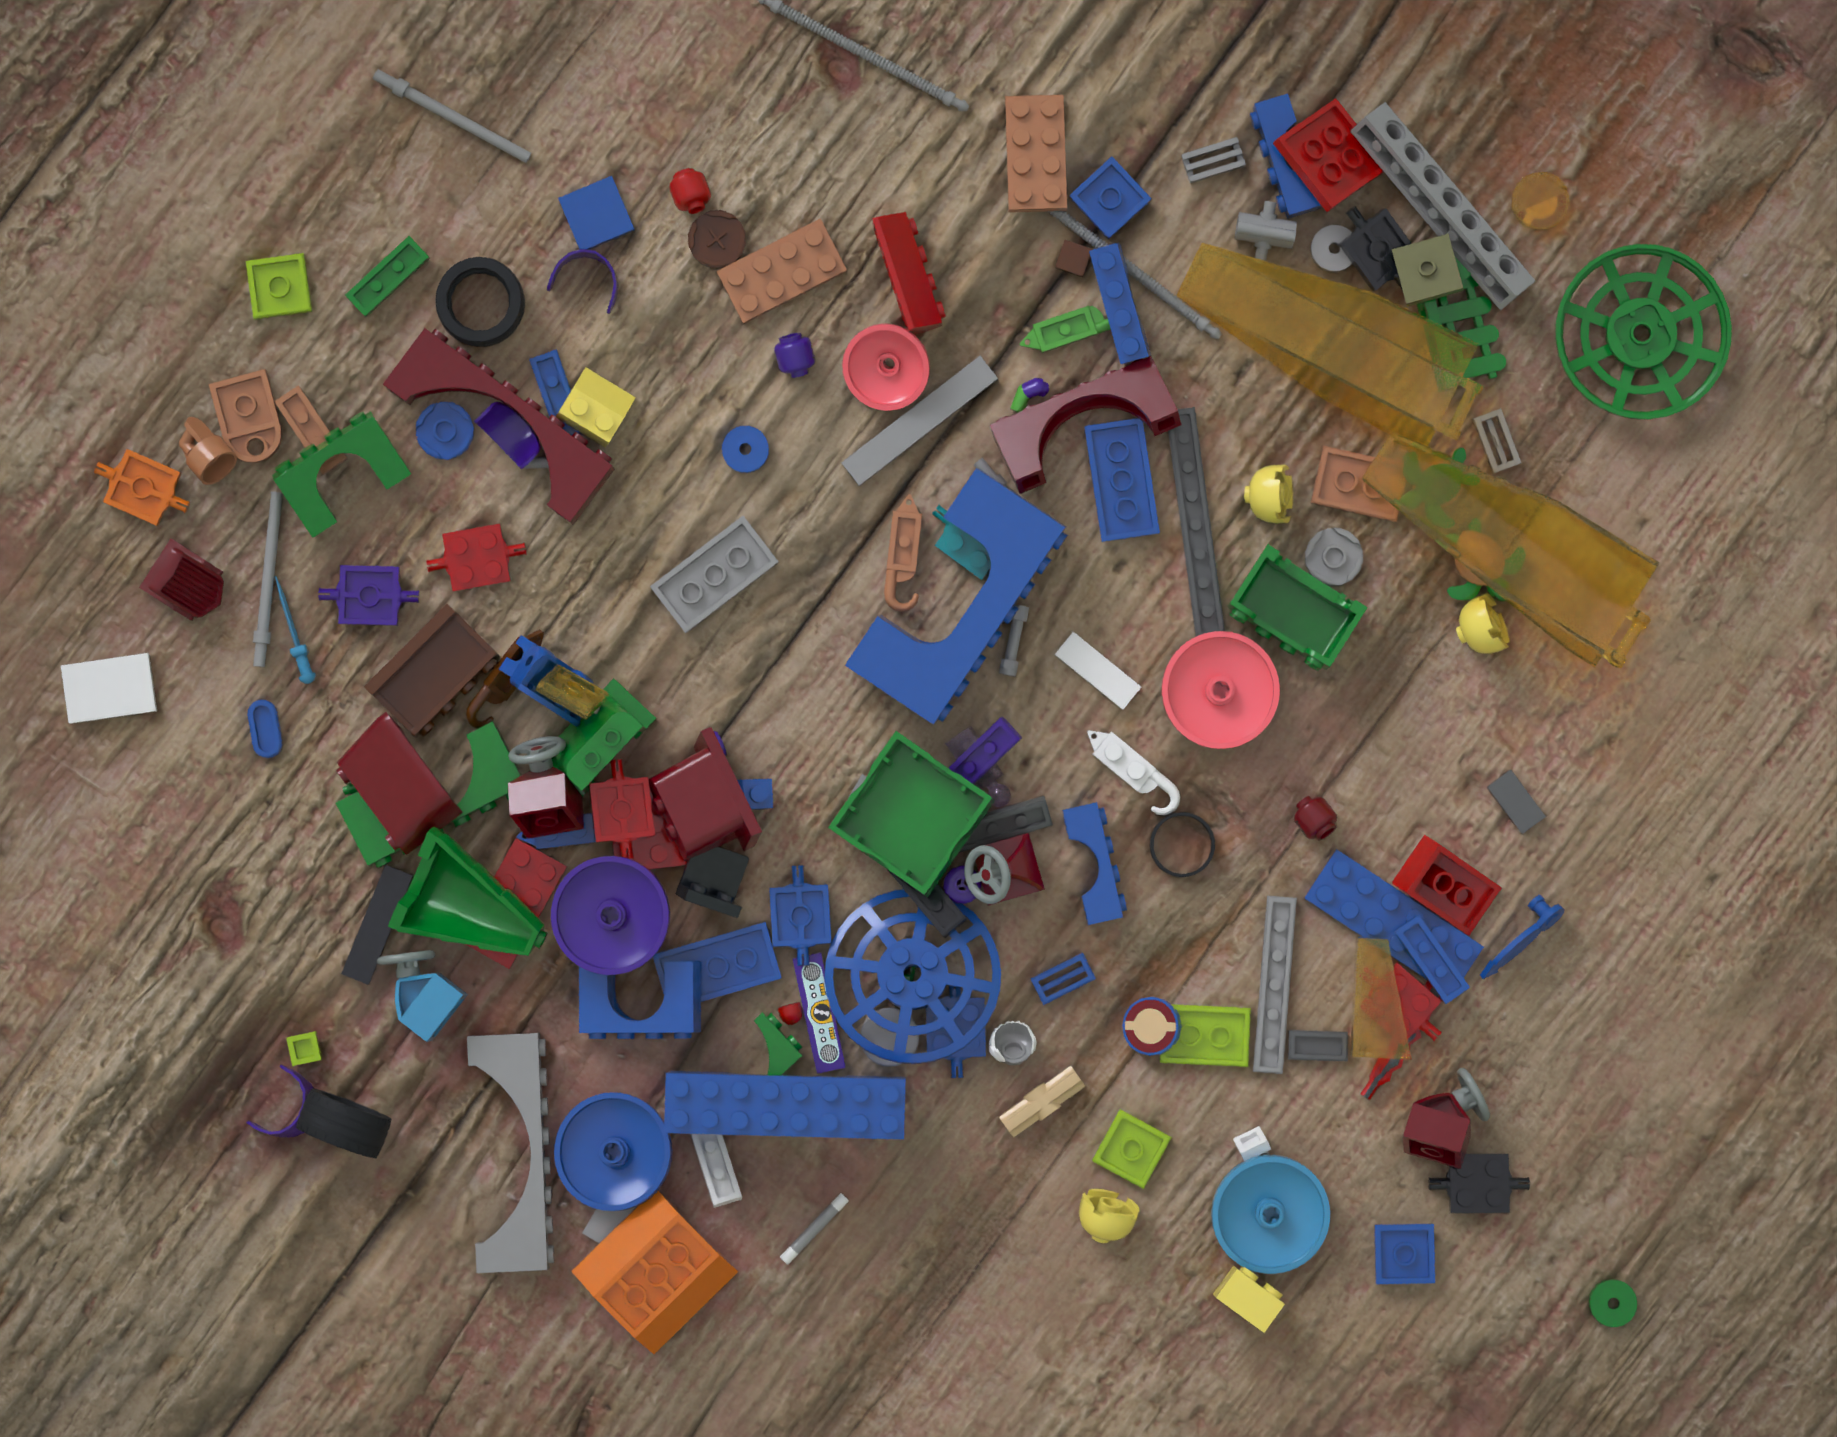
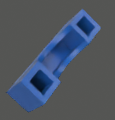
(1273, 120)
(1119, 303)
(1085, 826)

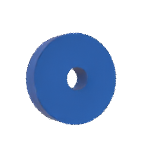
(752, 437)

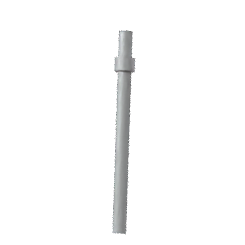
(402, 89)
(262, 635)

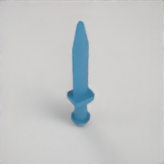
(299, 651)

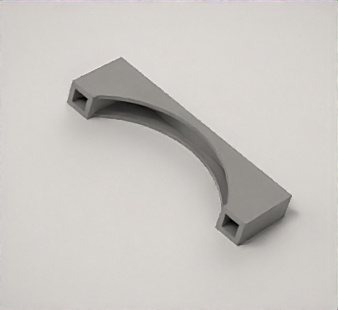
(523, 1238)

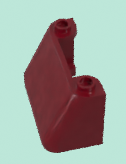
(396, 784)

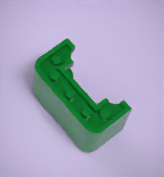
(1295, 609)

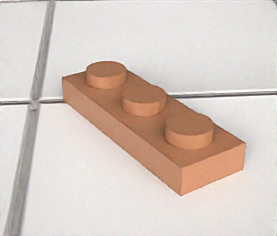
(307, 424)

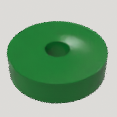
(1626, 1303)

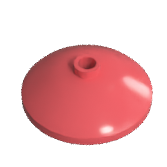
(873, 380)

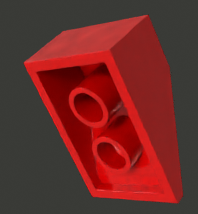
(1446, 885)

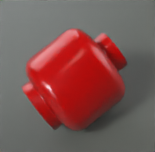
(690, 190)

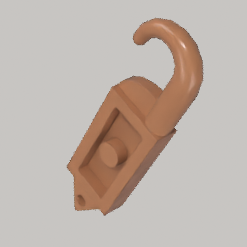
(902, 553)

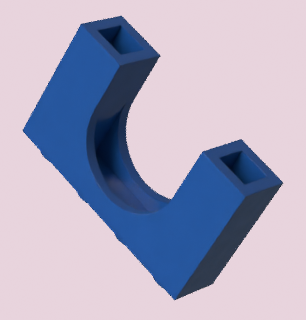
(678, 1013)

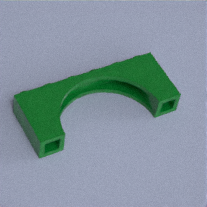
(488, 784)

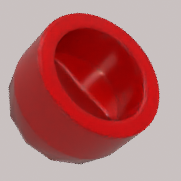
(790, 1013)

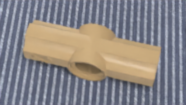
(1042, 1101)

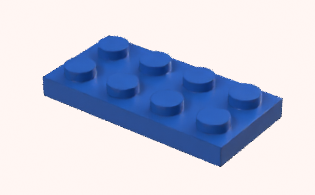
(1121, 480)
(728, 961)

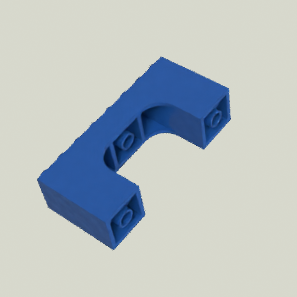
(931, 673)
(785, 1105)

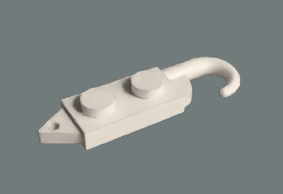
(1133, 768)

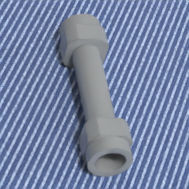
(1009, 664)

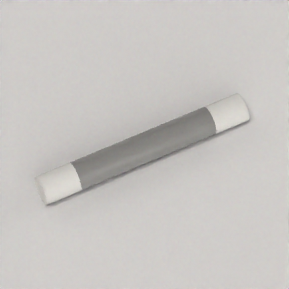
(814, 1228)

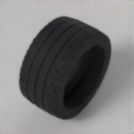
(464, 269)
(343, 1123)

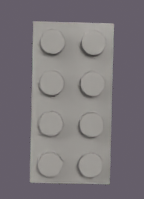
(714, 574)

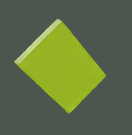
(1211, 1036)

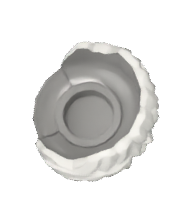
(1012, 1043)

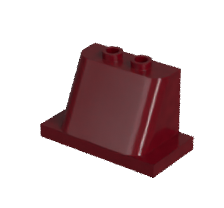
(703, 801)

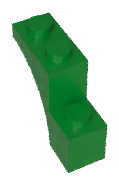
(782, 1050)

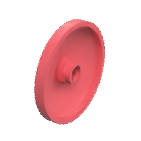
(1220, 690)

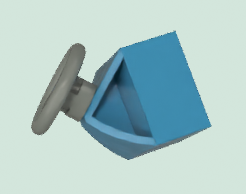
(425, 1000)

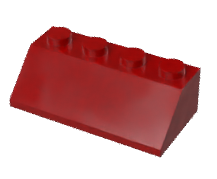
(906, 272)

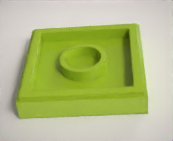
(278, 286)
(1131, 1148)

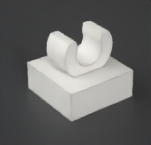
(1252, 1144)

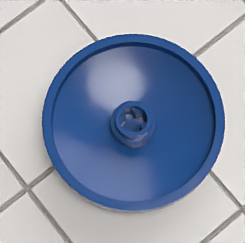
(613, 1151)

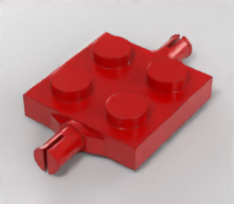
(476, 557)
(621, 809)
(1416, 1003)

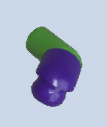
(1027, 390)

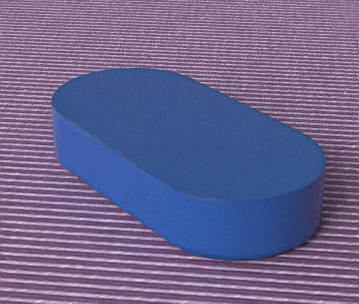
(265, 728)

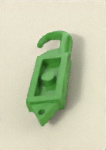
(1066, 329)

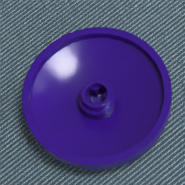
(610, 915)

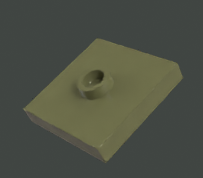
(1427, 270)

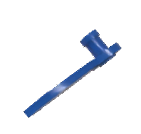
(1548, 917)

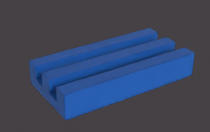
(1040, 989)

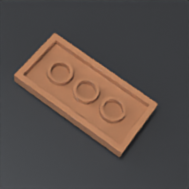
(1036, 153)
(781, 271)

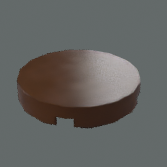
(717, 239)

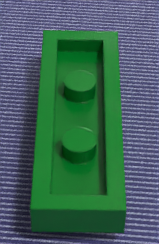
(387, 276)

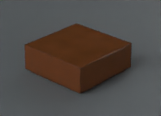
(1073, 258)

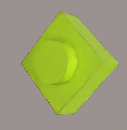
(304, 1048)

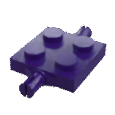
(369, 595)

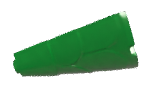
(464, 902)

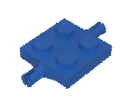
(800, 915)
(964, 1021)

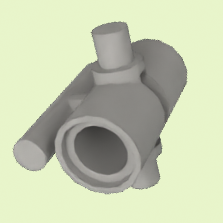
(1265, 230)

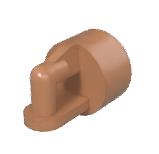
(211, 457)

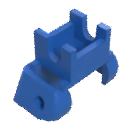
(532, 668)

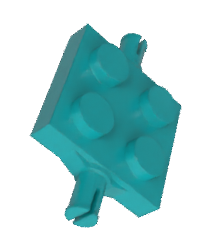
(962, 547)

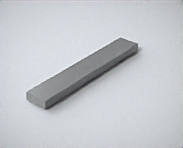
(919, 420)
(1274, 984)

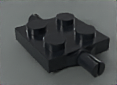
(1371, 247)
(1480, 1185)

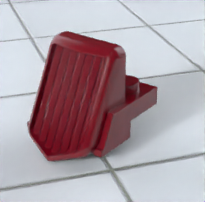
(184, 582)

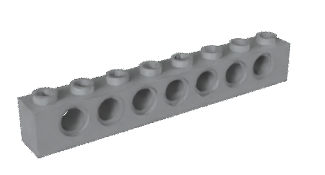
(1442, 205)

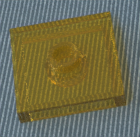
(572, 691)

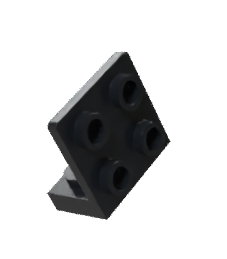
(714, 880)

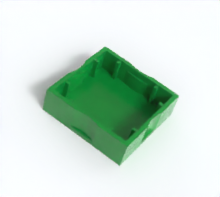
(911, 814)

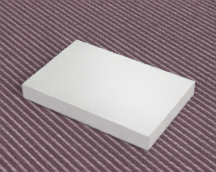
(109, 688)

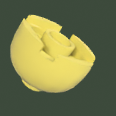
(1270, 494)
(1482, 626)
(1106, 1216)

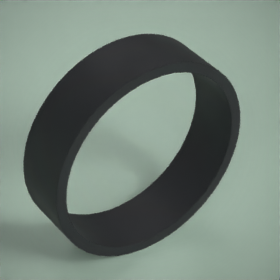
(1211, 838)

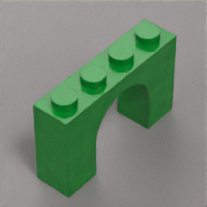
(362, 438)

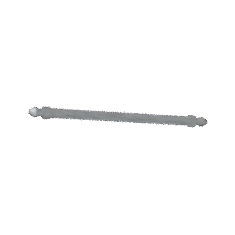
(948, 98)
(1201, 322)

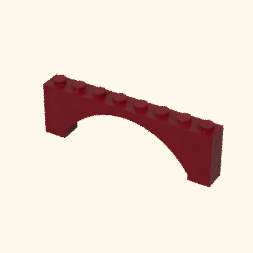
(437, 368)

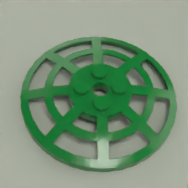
(1656, 319)

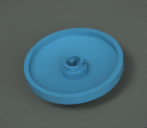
(1270, 1214)

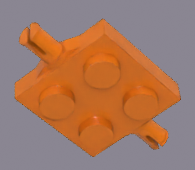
(142, 487)

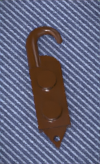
(497, 684)

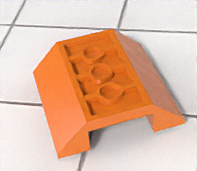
(654, 1272)

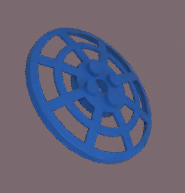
(910, 994)

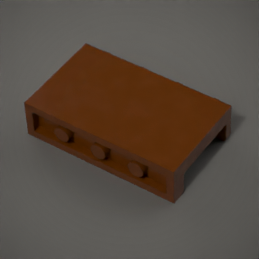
(432, 671)

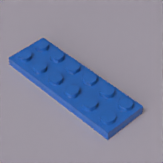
(1378, 909)

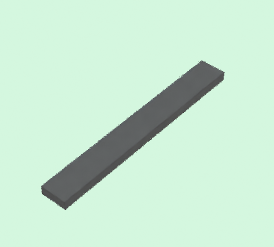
(1195, 524)

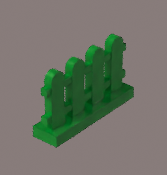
(1484, 335)

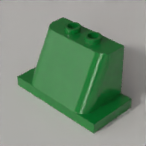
(601, 736)

